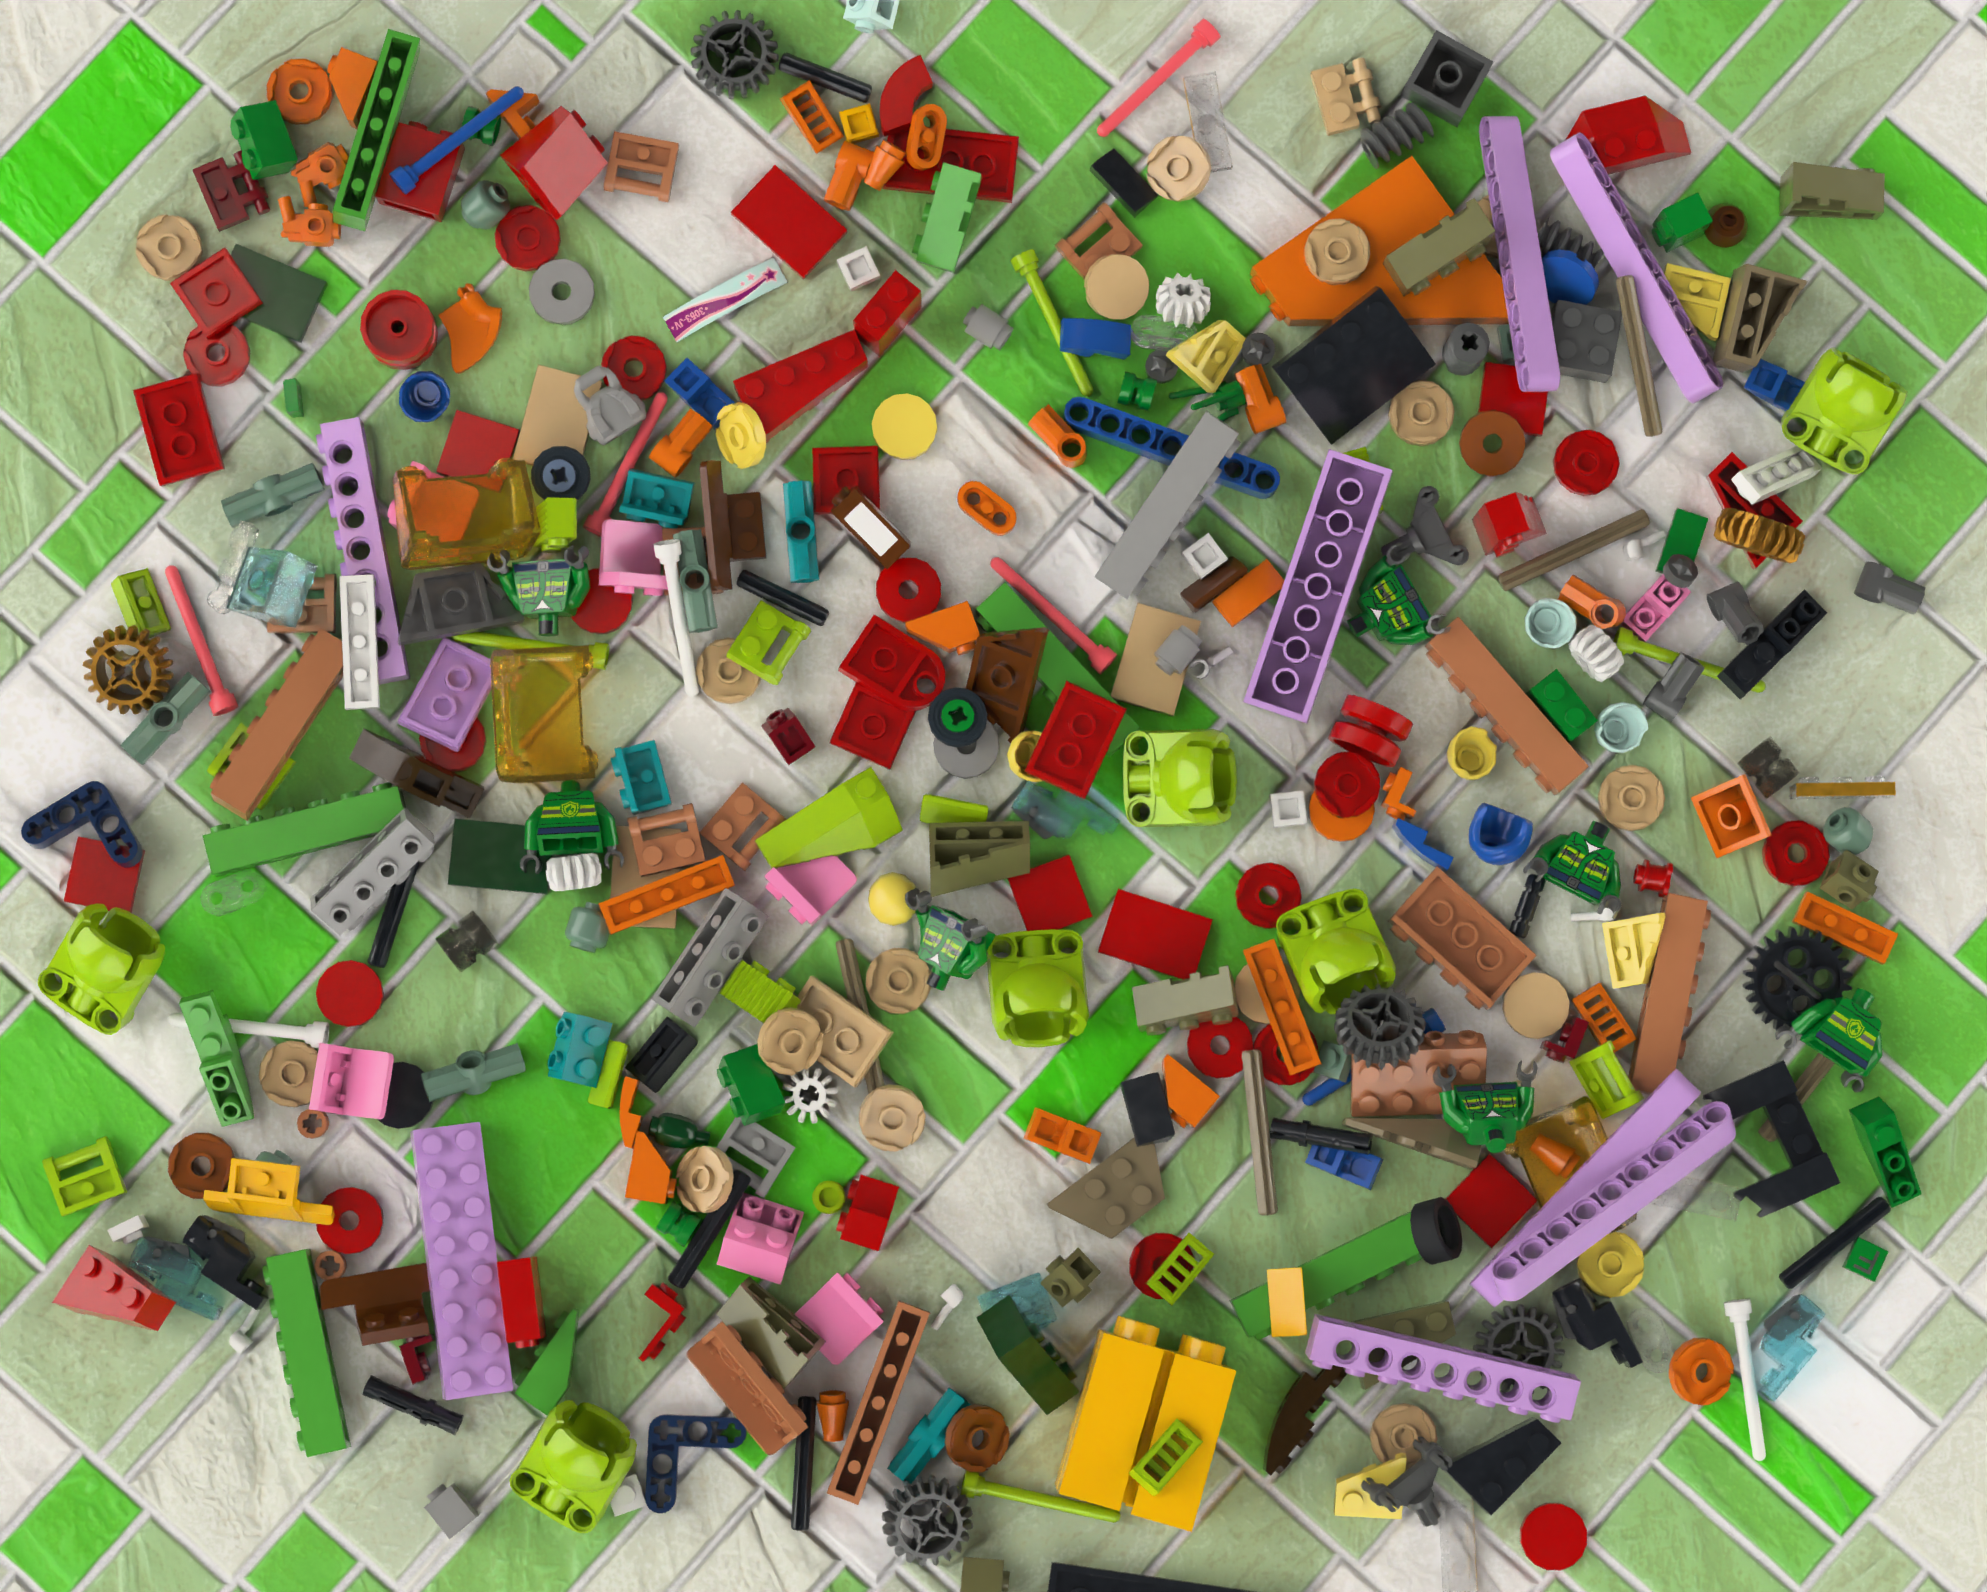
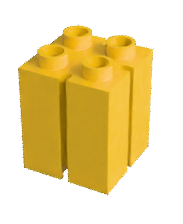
(1127, 1405)

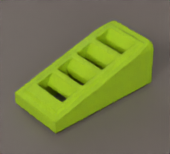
(1163, 1291)
(1149, 1482)

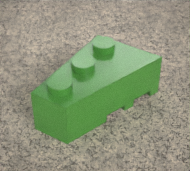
(947, 217)

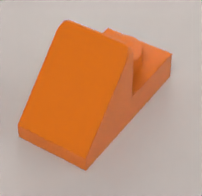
(514, 114)

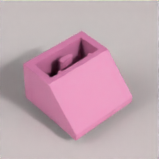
(760, 1238)

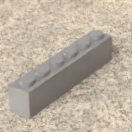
(1167, 504)

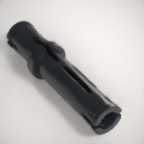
(1328, 1137)
(425, 1410)

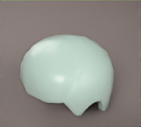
(1550, 623)
(1620, 727)

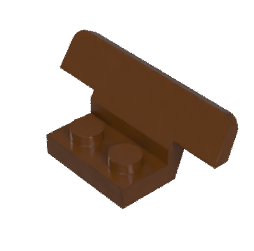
(731, 525)
(384, 1301)

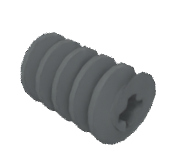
(1394, 133)
(1552, 239)
(1461, 361)

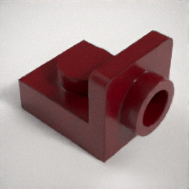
(787, 735)
(1572, 1036)
(416, 1363)

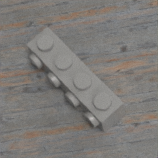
(373, 872)
(710, 957)

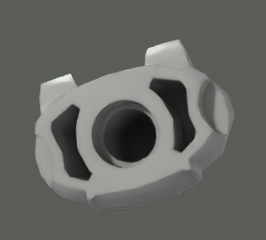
(609, 410)

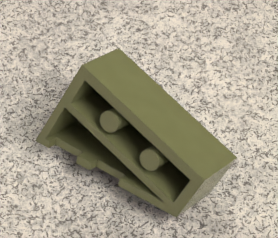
(976, 853)

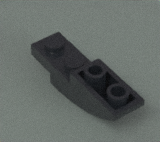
(1772, 645)

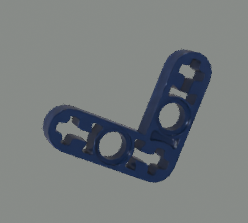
(95, 813)
(671, 1448)

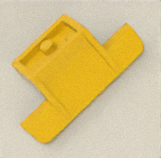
(268, 1192)

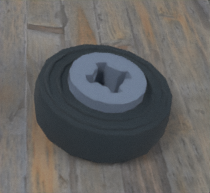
(575, 472)

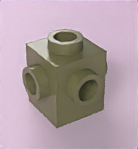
(1850, 880)
(1065, 1282)

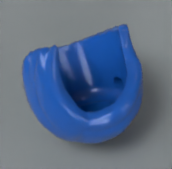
(1499, 835)

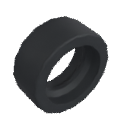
(1436, 1230)

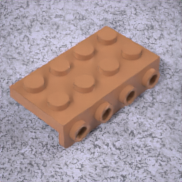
(1460, 939)
(1410, 1085)
(747, 1389)

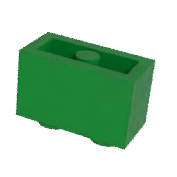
(263, 140)
(1681, 223)
(1561, 706)
(750, 1085)

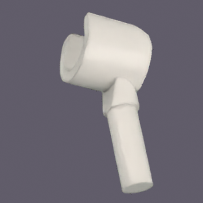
(1634, 550)
(1211, 661)
(1606, 916)
(953, 1297)
(239, 1340)

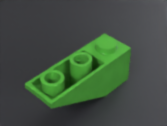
(551, 1374)

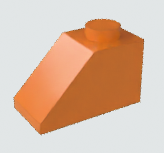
(351, 79)
(947, 629)
(1185, 1094)
(649, 1173)

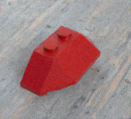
(1632, 134)

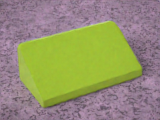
(140, 602)
(947, 810)
(610, 1075)

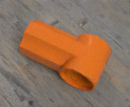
(851, 169)
(1262, 408)
(1057, 435)
(676, 450)
(1590, 601)

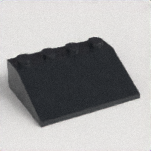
(1354, 364)

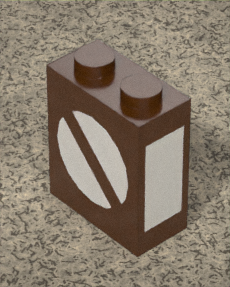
(869, 525)

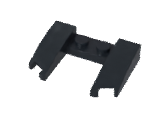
(1809, 1166)

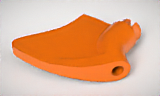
(471, 328)

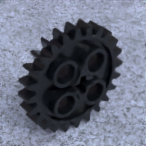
(1815, 956)

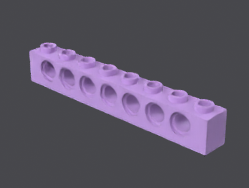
(351, 435)
(1328, 1332)

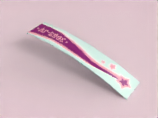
(724, 298)

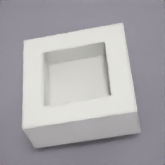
(858, 268)
(1204, 556)
(1288, 809)
(129, 1230)
(628, 1496)

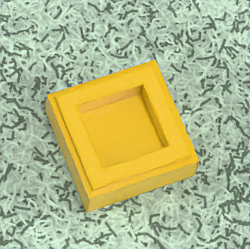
(859, 124)

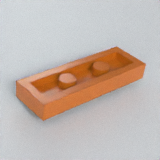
(1845, 927)

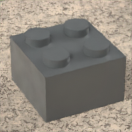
(1446, 78)
(1585, 339)

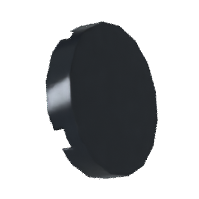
(406, 1098)

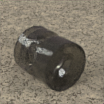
(1768, 767)
(467, 941)

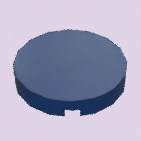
(1569, 277)

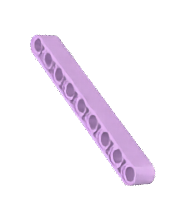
(1519, 254)
(1631, 255)
(1627, 1142)
(1613, 1201)

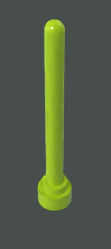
(1027, 266)
(1629, 643)
(599, 650)
(976, 1485)

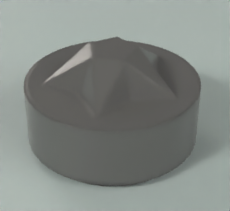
(1258, 349)
(1160, 367)
(1680, 571)

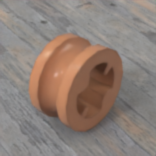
(319, 1131)
(338, 1258)

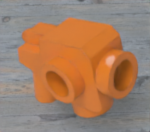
(322, 165)
(312, 227)

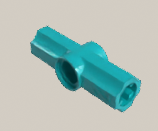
(800, 510)
(927, 1437)

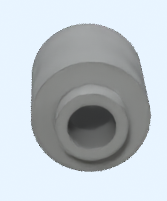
(987, 327)
(1177, 650)

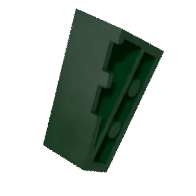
(1028, 1356)

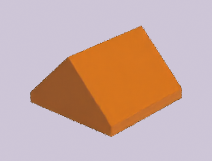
(1731, 816)

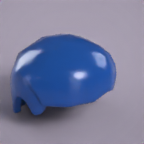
(424, 396)

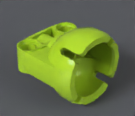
(1844, 410)
(1181, 778)
(1335, 949)
(103, 967)
(1037, 988)
(575, 1464)

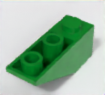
(1886, 1150)

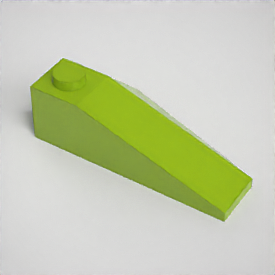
(841, 821)

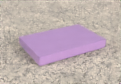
(448, 695)

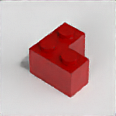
(868, 1213)

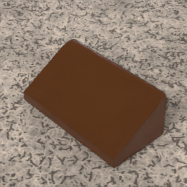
(1207, 589)

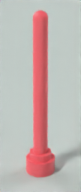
(1203, 36)
(594, 522)
(1099, 655)
(221, 699)

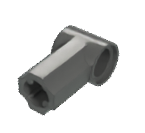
(1880, 585)
(1734, 609)
(1670, 693)

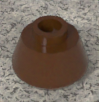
(1728, 225)

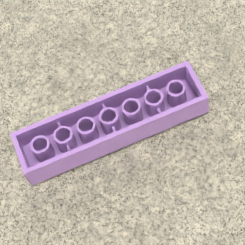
(1318, 586)
(461, 1260)

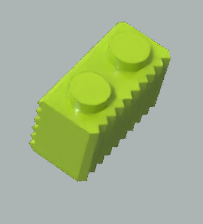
(557, 523)
(756, 992)

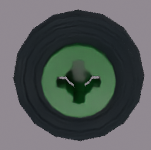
(954, 728)

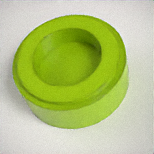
(829, 1197)

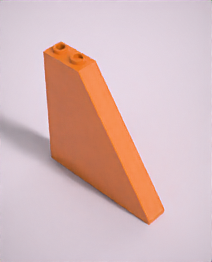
(1390, 215)

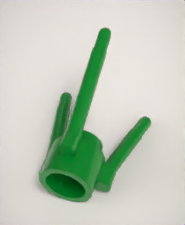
(1227, 397)

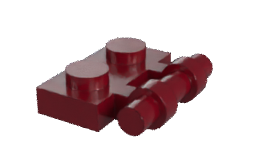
(222, 195)

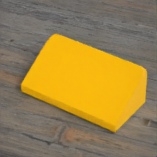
(1286, 1302)

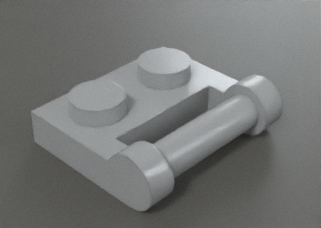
(760, 1147)

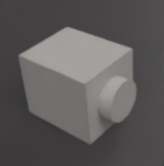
(450, 1509)

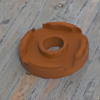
(1511, 446)
(187, 1151)
(960, 1434)

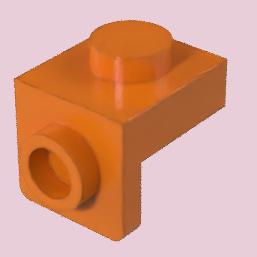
(1395, 786)

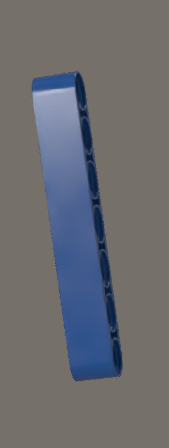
(1158, 436)

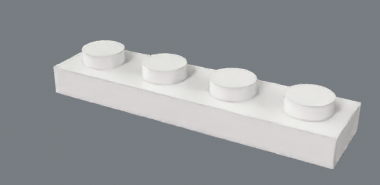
(1775, 474)
(359, 642)

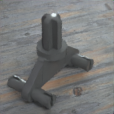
(1428, 533)
(1414, 1485)

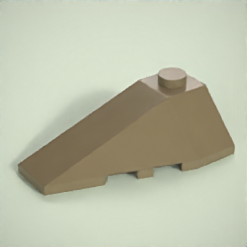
(1426, 1136)

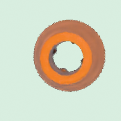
(884, 163)
(1555, 1155)
(832, 1413)

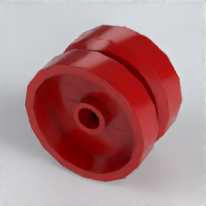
(381, 325)
(1370, 730)

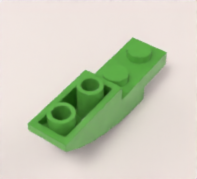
(220, 1058)

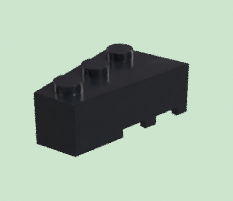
(1503, 1463)

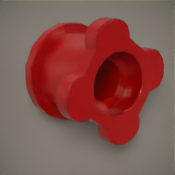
(1653, 877)

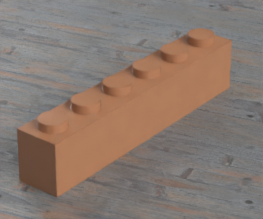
(1506, 707)
(281, 726)
(1668, 992)
(878, 1402)

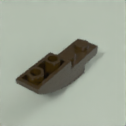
(416, 774)
(1290, 1423)

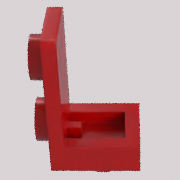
(665, 1298)

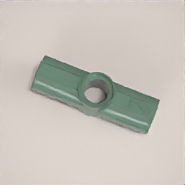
(272, 495)
(699, 601)
(149, 734)
(473, 1072)

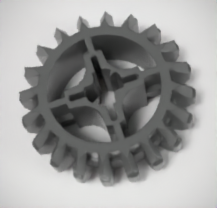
(744, 61)
(1362, 1016)
(1520, 1334)
(949, 1533)

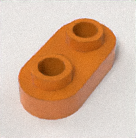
(926, 138)
(987, 508)

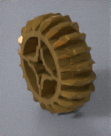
(1759, 535)
(117, 660)

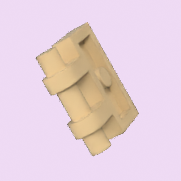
(1335, 97)

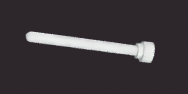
(668, 554)
(312, 1033)
(1739, 1314)

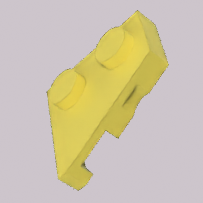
(1701, 296)
(1208, 354)
(1632, 948)
(1355, 1502)

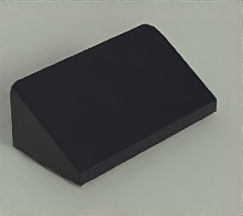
(1123, 182)
(661, 1055)
(1147, 1109)

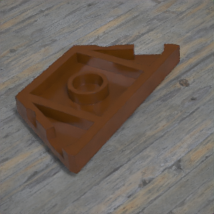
(1006, 675)

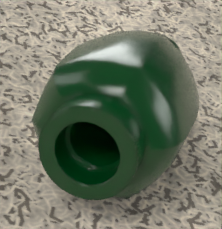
(676, 1131)

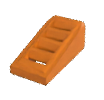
(814, 99)
(1621, 1024)

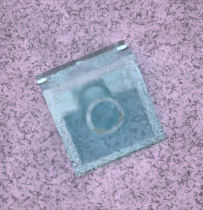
(272, 586)

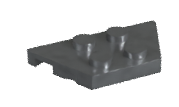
(455, 604)

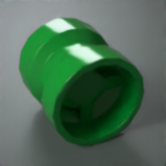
(488, 133)
(1144, 393)
(686, 1227)

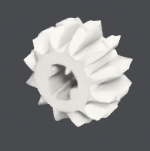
(1183, 300)
(1596, 653)
(573, 871)
(814, 1105)

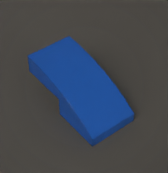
(1095, 336)
(1773, 385)
(698, 391)
(1414, 838)
(1348, 1165)

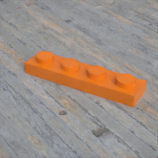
(666, 894)
(1282, 1006)

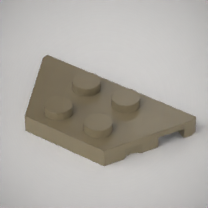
(1114, 1191)

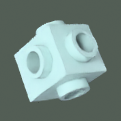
(871, 14)

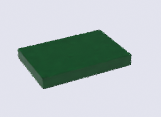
(286, 293)
(490, 858)

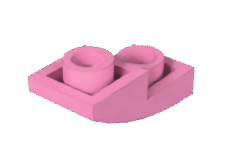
(1654, 608)

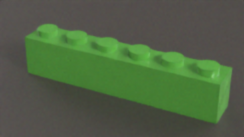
(376, 130)
(1007, 612)
(302, 831)
(1336, 1272)
(307, 1353)

